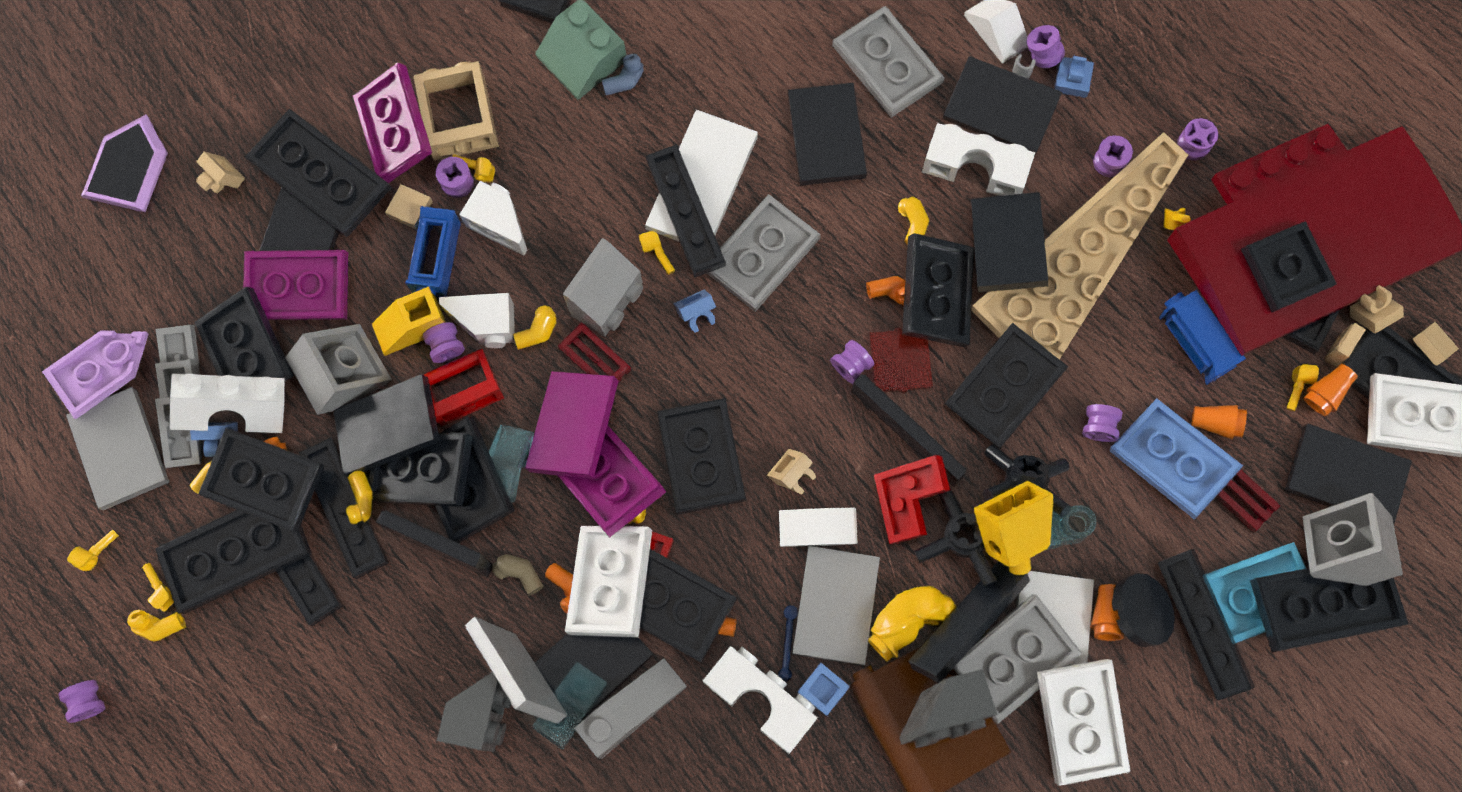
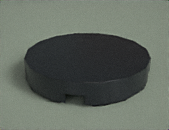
(1143, 610)

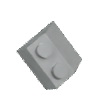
(603, 289)
(337, 367)
(1352, 542)

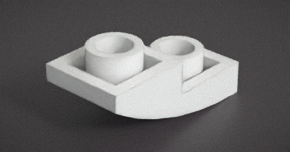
(818, 527)

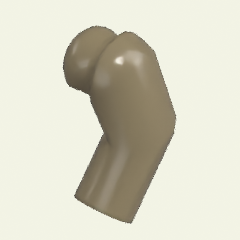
(520, 568)

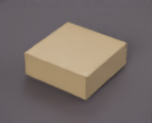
(406, 206)
(1344, 344)
(1435, 344)

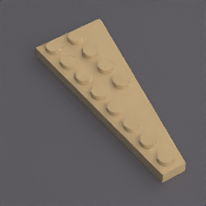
(1086, 252)

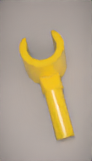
(483, 169)
(1175, 218)
(651, 241)
(1301, 375)
(85, 559)
(162, 596)

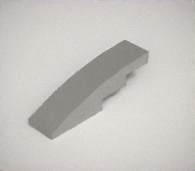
(177, 356)

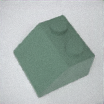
(581, 49)

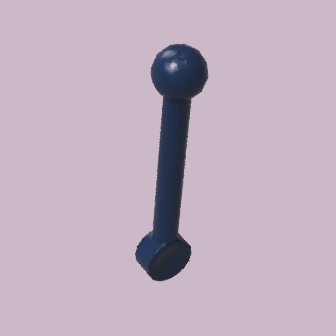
(790, 614)

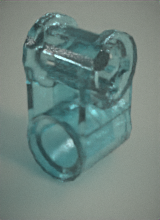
(1063, 534)

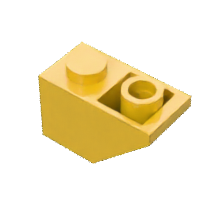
(407, 320)

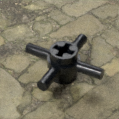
(1025, 469)
(960, 547)

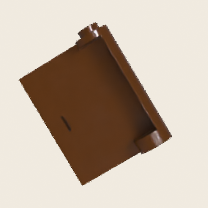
(888, 701)

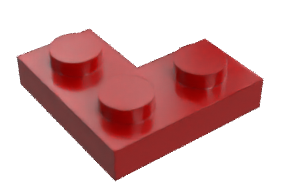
(900, 496)

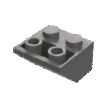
(950, 710)
(476, 716)

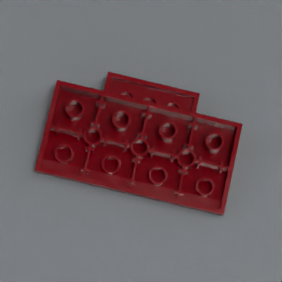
(1368, 208)

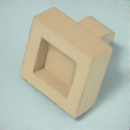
(217, 173)
(1376, 310)
(790, 469)

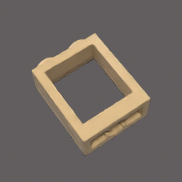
(465, 138)

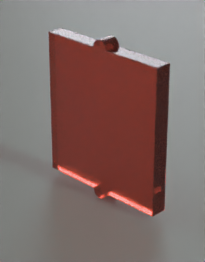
(900, 361)

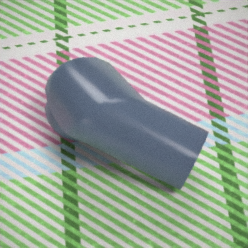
(628, 77)

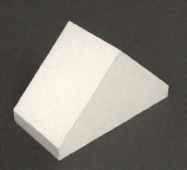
(999, 27)

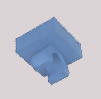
(1074, 76)
(695, 305)
(213, 435)
(823, 689)

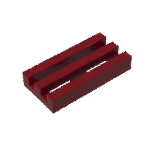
(623, 369)
(1257, 492)

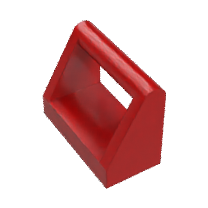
(470, 398)

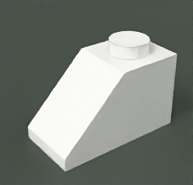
(494, 216)
(484, 317)

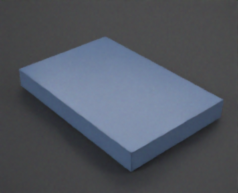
(1175, 458)

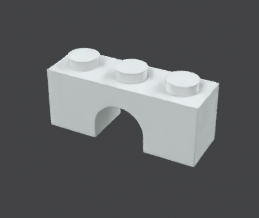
(1005, 163)
(200, 396)
(737, 675)

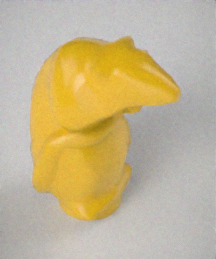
(904, 616)

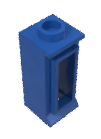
(440, 279)
(1201, 335)

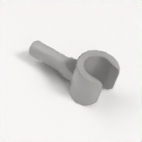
(1022, 70)

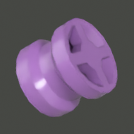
(1045, 46)
(1201, 131)
(1109, 164)
(459, 184)
(443, 342)
(852, 361)
(1102, 423)
(81, 701)

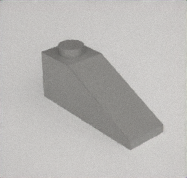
(630, 708)

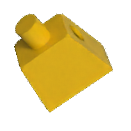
(1016, 525)

